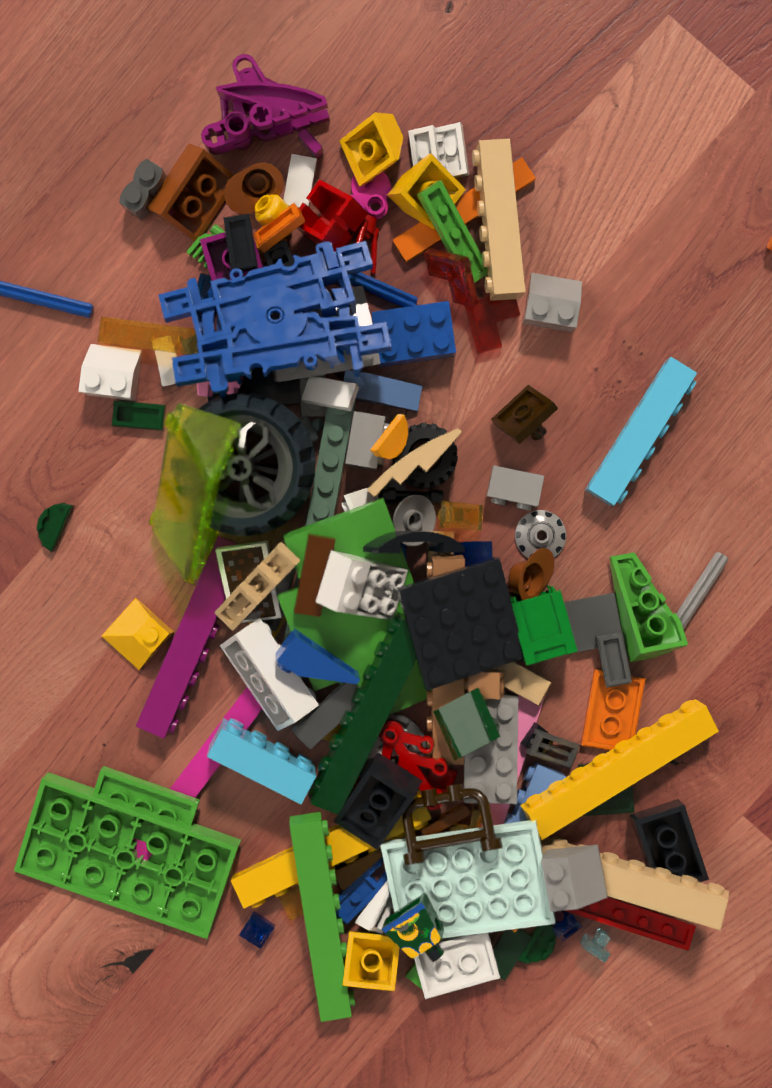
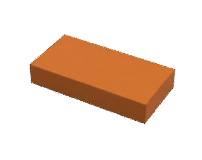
(279, 228)

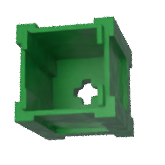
(543, 626)

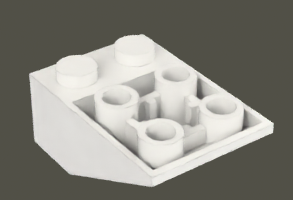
(361, 586)

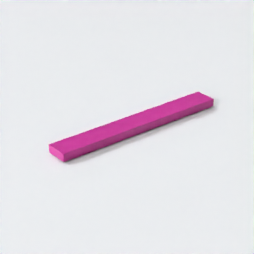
(201, 767)

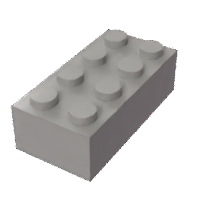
(495, 764)

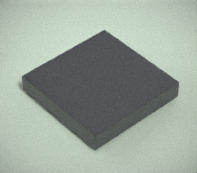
(592, 618)

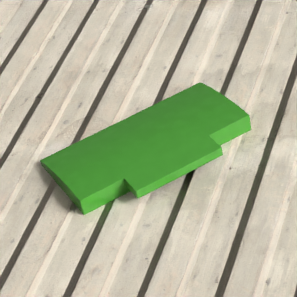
(344, 634)
(87, 845)

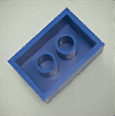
(417, 333)

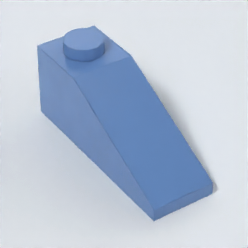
(385, 391)

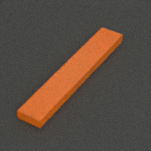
(421, 237)

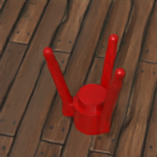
(364, 231)

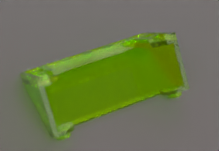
(191, 469)

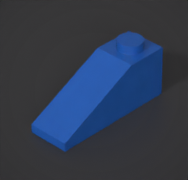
(310, 660)

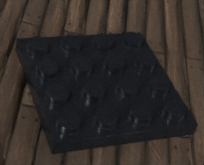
(461, 623)

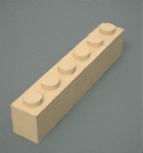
(499, 219)

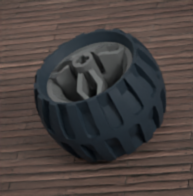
(295, 470)

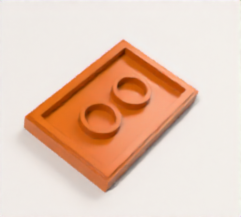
(611, 712)

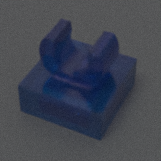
(567, 926)
(257, 930)

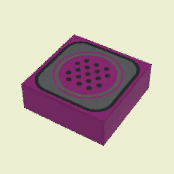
(310, 143)

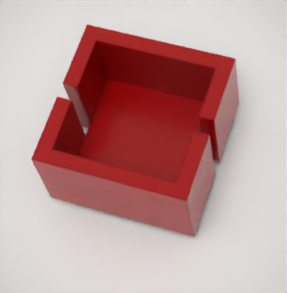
(338, 218)

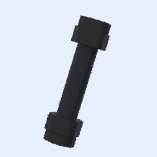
(391, 495)

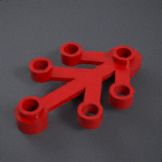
(411, 760)

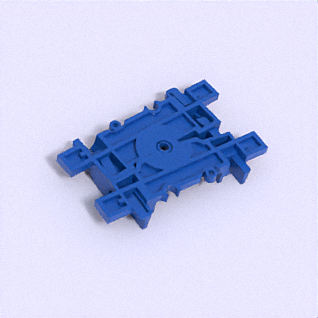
(252, 339)

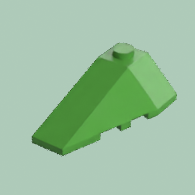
(644, 617)

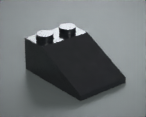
(378, 801)

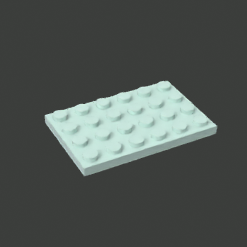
(472, 887)

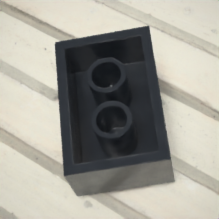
(669, 840)

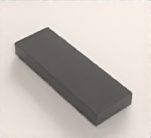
(326, 715)

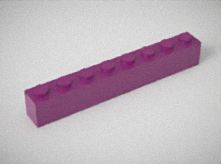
(186, 650)

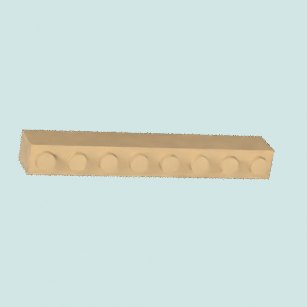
(658, 888)

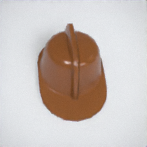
(250, 185)
(531, 576)

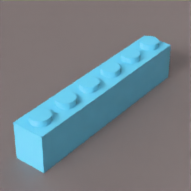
(641, 431)

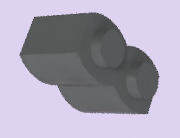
(139, 192)

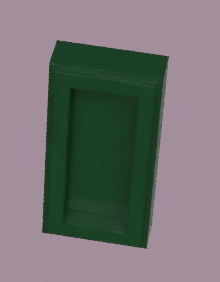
(138, 415)

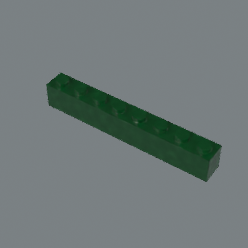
(364, 723)

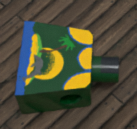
(416, 928)

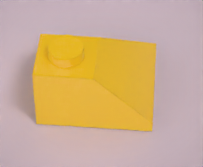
(372, 146)
(416, 180)
(137, 634)
(370, 961)

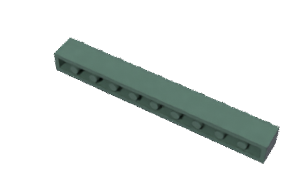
(329, 469)

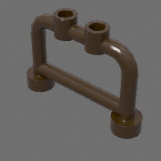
(454, 793)

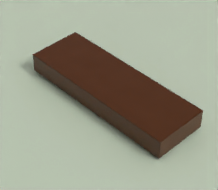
(312, 572)

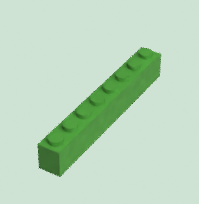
(320, 914)

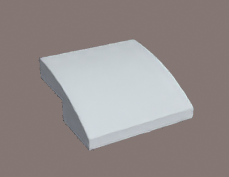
(444, 143)

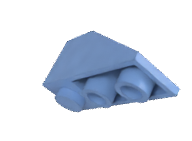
(537, 780)

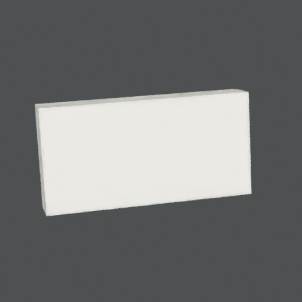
(300, 179)
(330, 393)

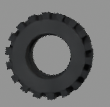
(447, 462)

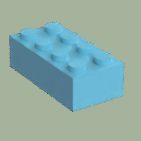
(262, 760)

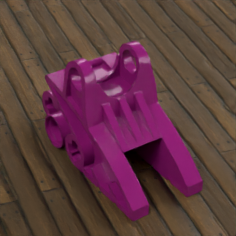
(272, 103)

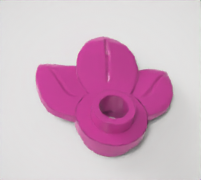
(371, 193)

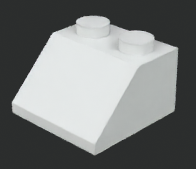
(110, 372)

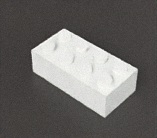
(278, 693)

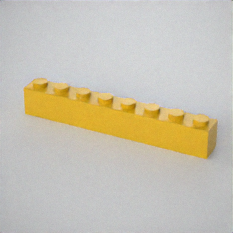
(620, 767)
(280, 872)

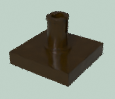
(525, 415)

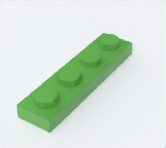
(451, 226)

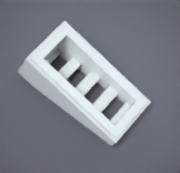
(377, 911)

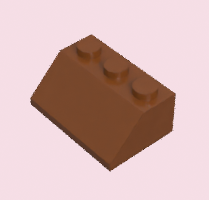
(191, 192)

